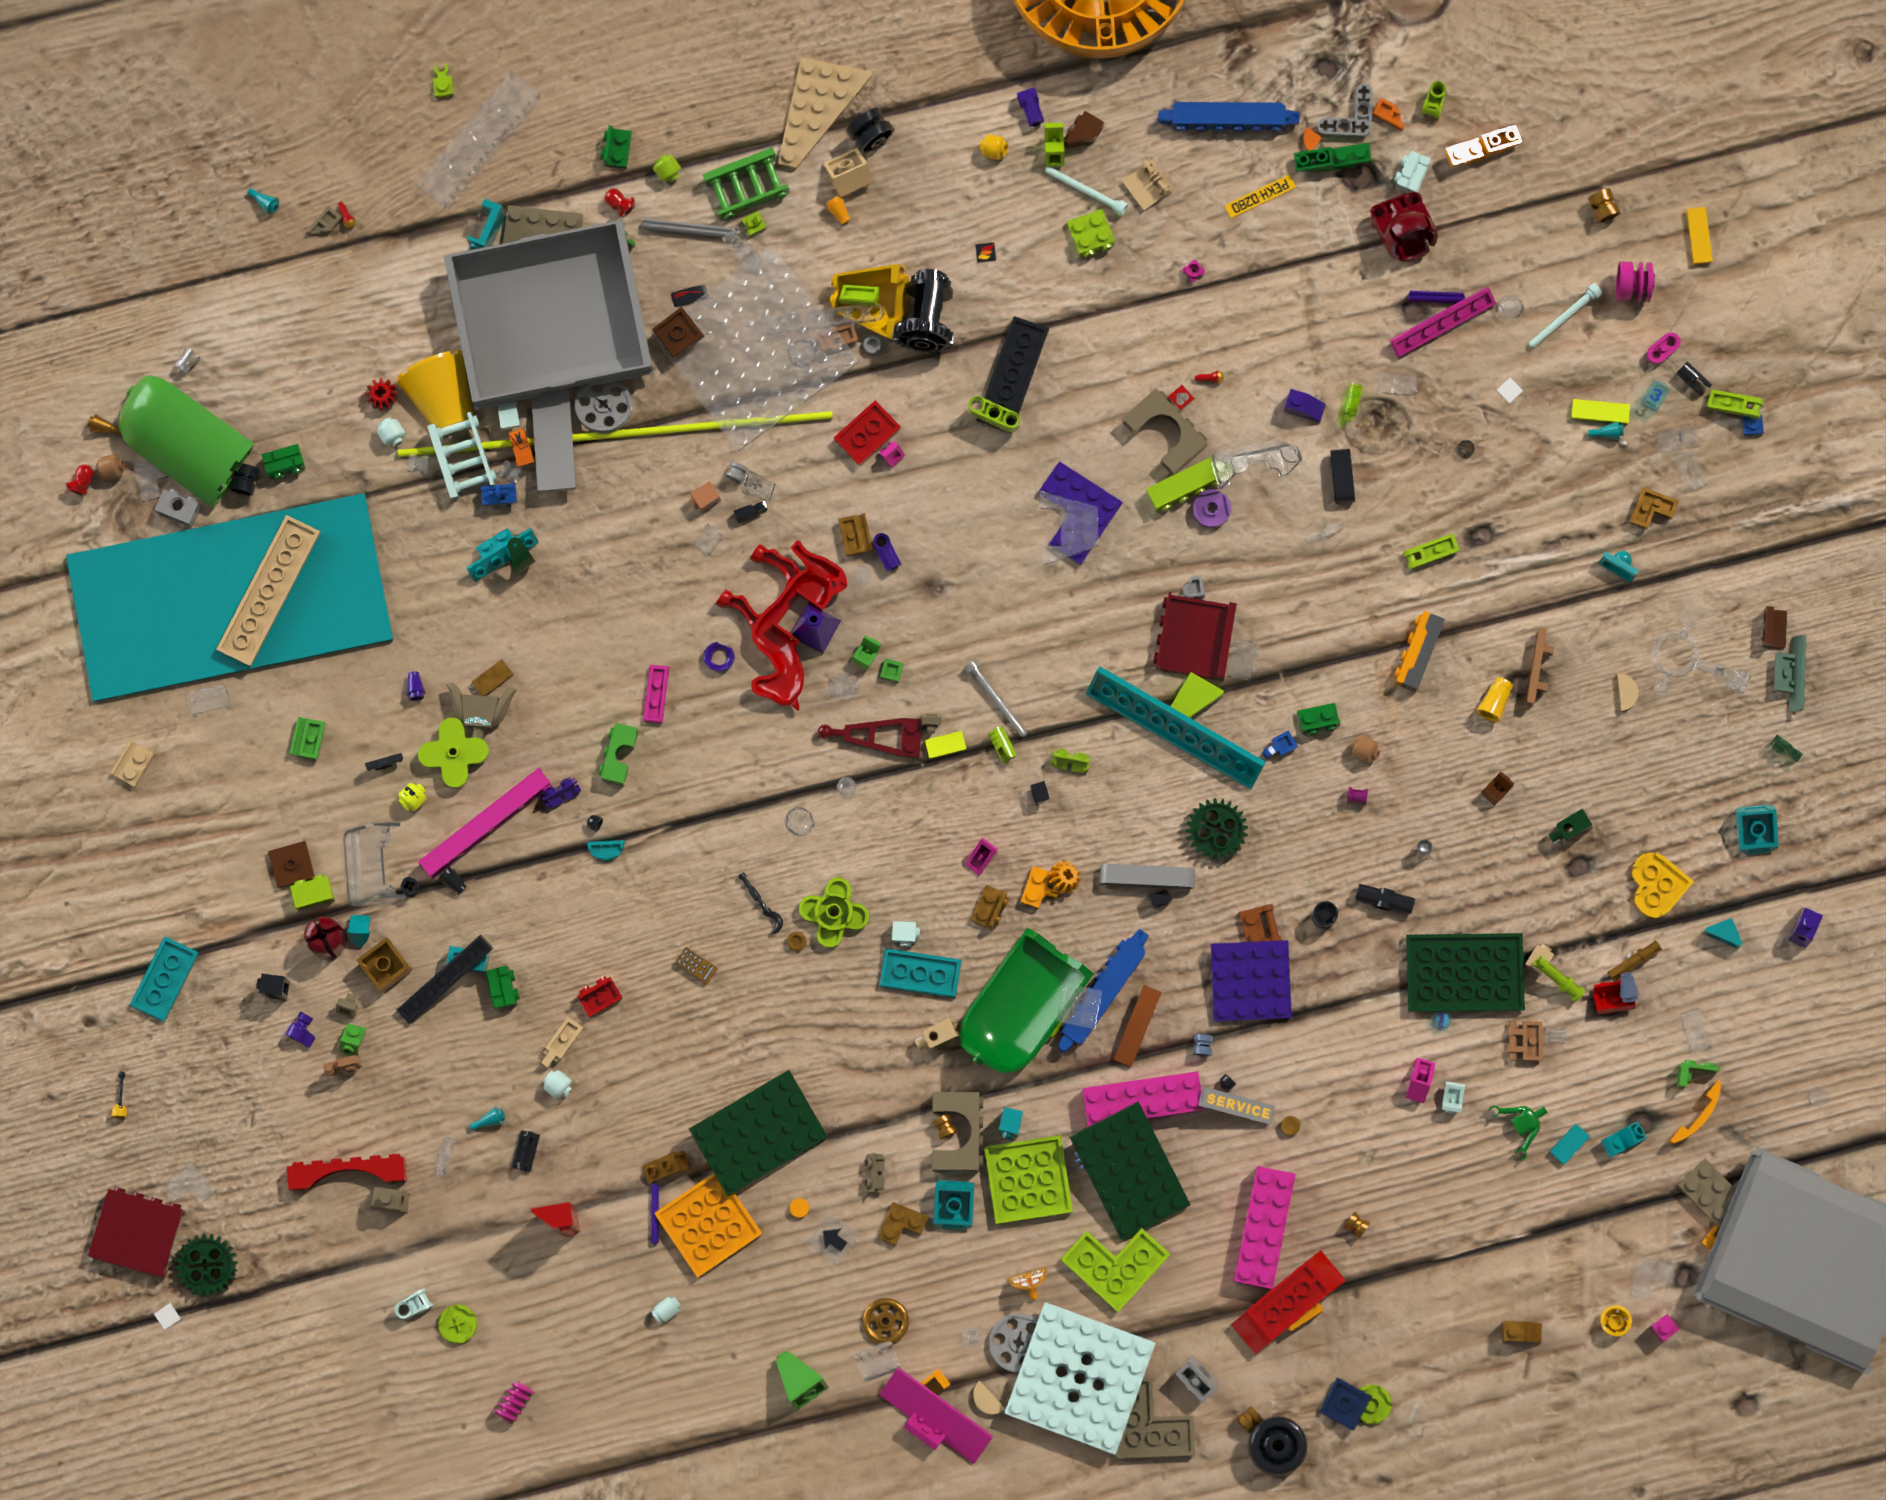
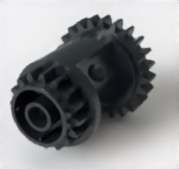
(924, 329)

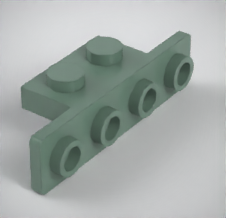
(1791, 673)

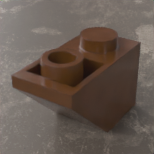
(1085, 131)

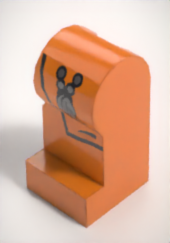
(521, 447)

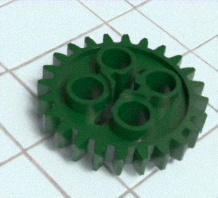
(1224, 813)
(207, 1282)

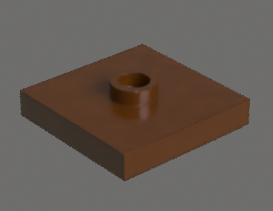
(678, 333)
(291, 864)

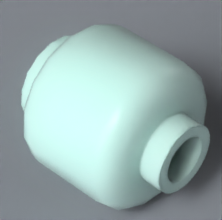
(391, 432)
(557, 1084)

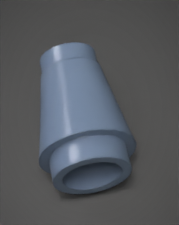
(1629, 990)

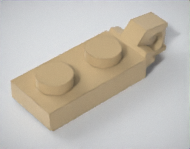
(561, 1042)

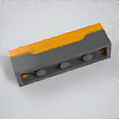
(1419, 652)

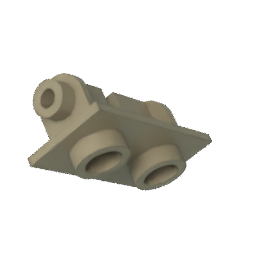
(873, 1164)

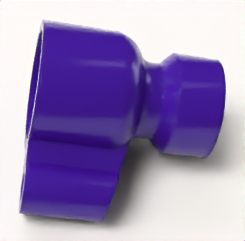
(299, 1032)

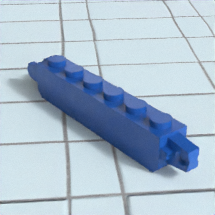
(1229, 115)
(1110, 983)

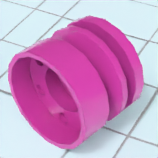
(1634, 281)

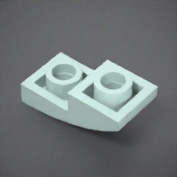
(508, 416)

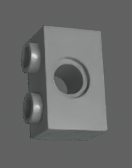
(186, 515)
(1197, 1379)

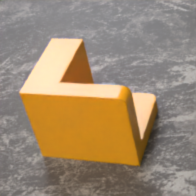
(936, 1382)

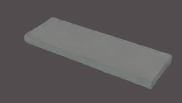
(553, 442)

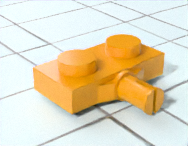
(1037, 888)

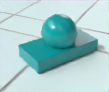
(1619, 564)

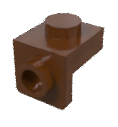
(1497, 788)

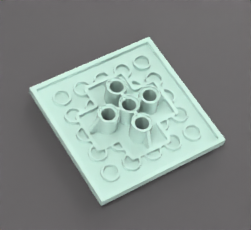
(1117, 1361)

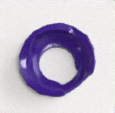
(711, 649)

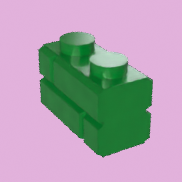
(283, 461)
(502, 988)

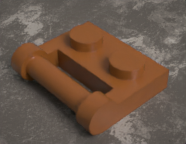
(1253, 925)

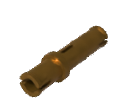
(1635, 960)

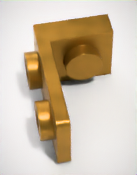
(665, 1166)

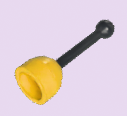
(119, 1111)

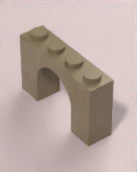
(1158, 407)
(966, 1158)

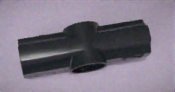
(1385, 899)

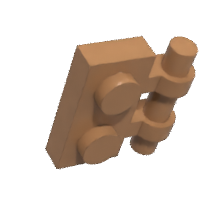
(1531, 1041)
(346, 1064)

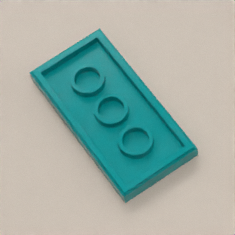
(920, 973)
(164, 979)

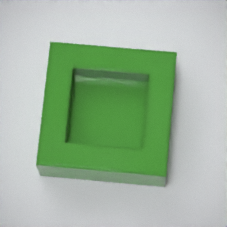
(891, 670)

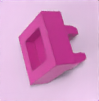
(892, 454)

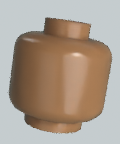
(110, 467)
(1365, 749)

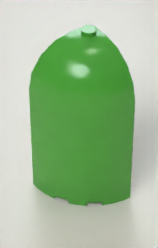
(182, 438)

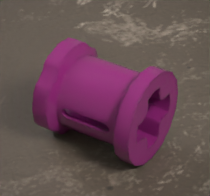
(1357, 796)

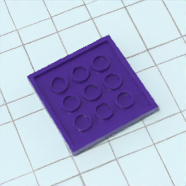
(1251, 980)

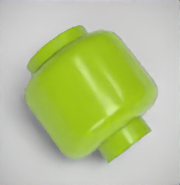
(667, 168)

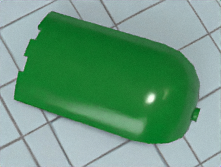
(1020, 1004)

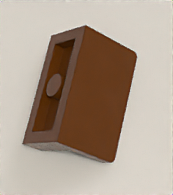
(1774, 628)

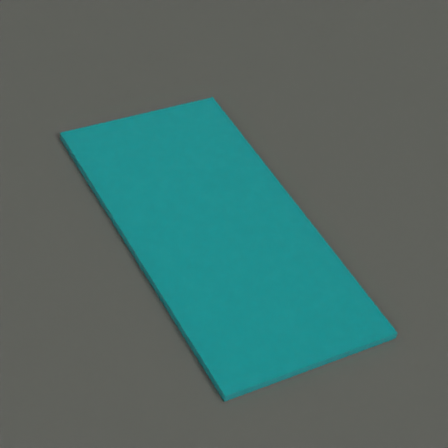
(164, 601)

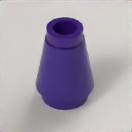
(415, 688)

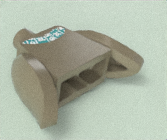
(479, 710)

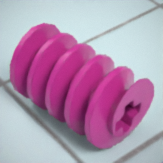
(514, 1402)

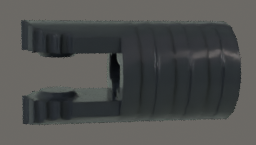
(1690, 375)

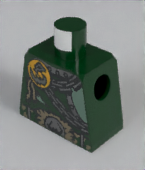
(1579, 822)

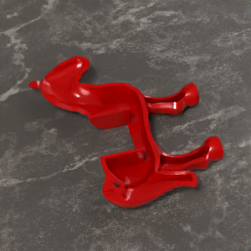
(775, 642)

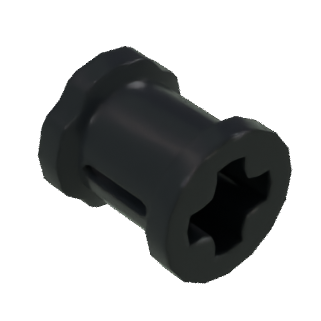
(404, 885)

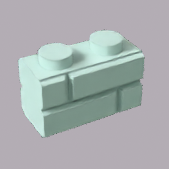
(1413, 172)

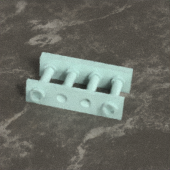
(444, 451)

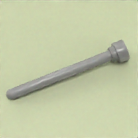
(974, 669)

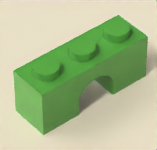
(621, 737)

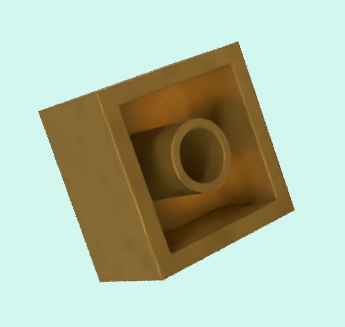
(384, 965)

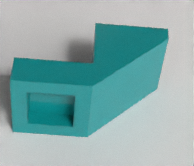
(1623, 1139)

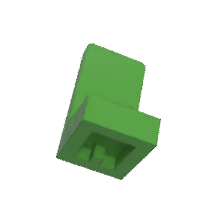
(1684, 1075)

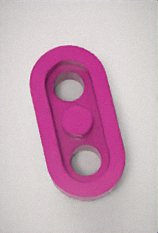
(1663, 349)

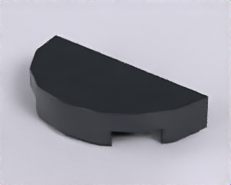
(384, 763)

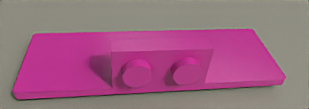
(933, 1418)

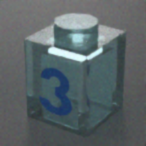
(1655, 395)

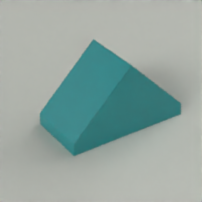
(1724, 932)

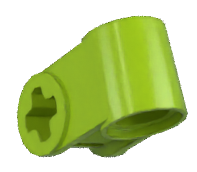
(1434, 103)

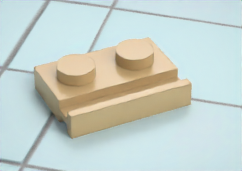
(132, 764)

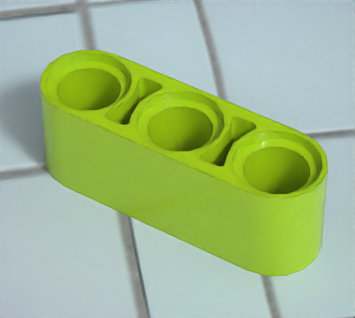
(987, 407)

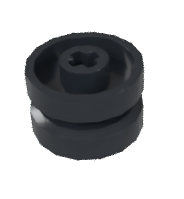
(870, 130)

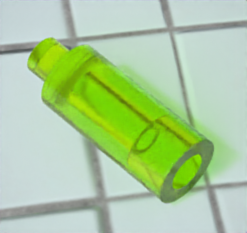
(1352, 401)

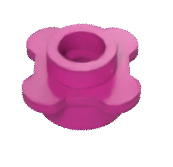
(1198, 270)

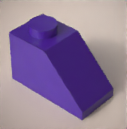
(1304, 405)

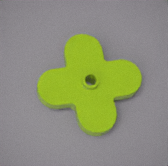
(454, 767)
(836, 897)

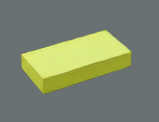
(945, 744)

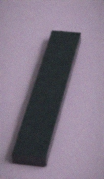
(445, 979)

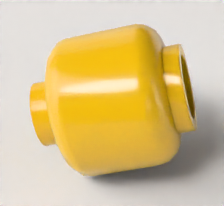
(993, 147)

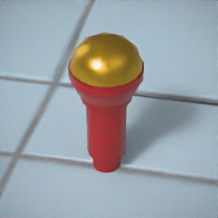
(348, 220)
(1216, 377)

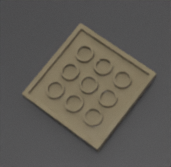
(529, 222)

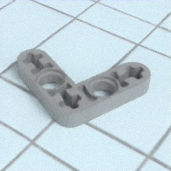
(1358, 120)

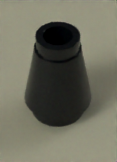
(452, 880)

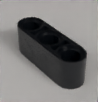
(1342, 476)

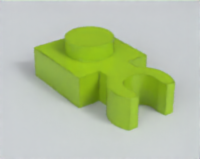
(443, 84)

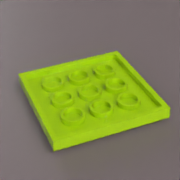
(1028, 1179)

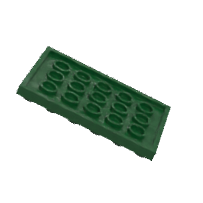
(1465, 972)
(757, 1132)
(1129, 1170)

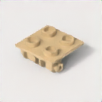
(1147, 184)

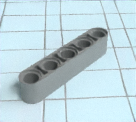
(1147, 876)

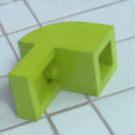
(1054, 144)

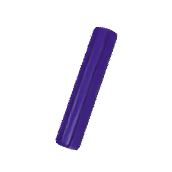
(1436, 297)

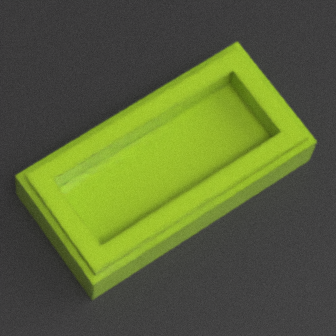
(859, 295)

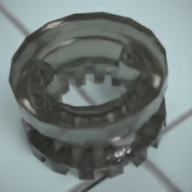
(1468, 454)

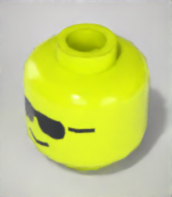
(412, 796)

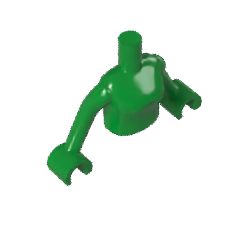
(1524, 1122)

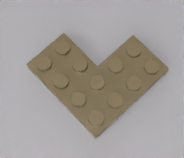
(1708, 1191)
(1153, 1435)

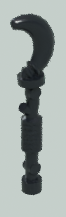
(766, 911)

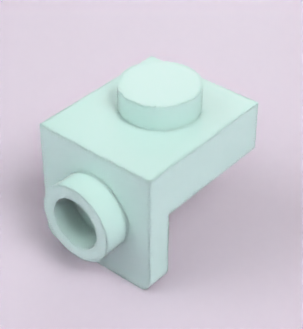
(1453, 1097)

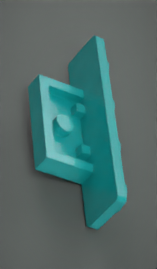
(495, 552)

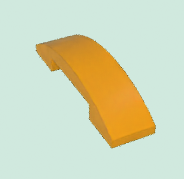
(1712, 1096)

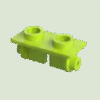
(1077, 760)

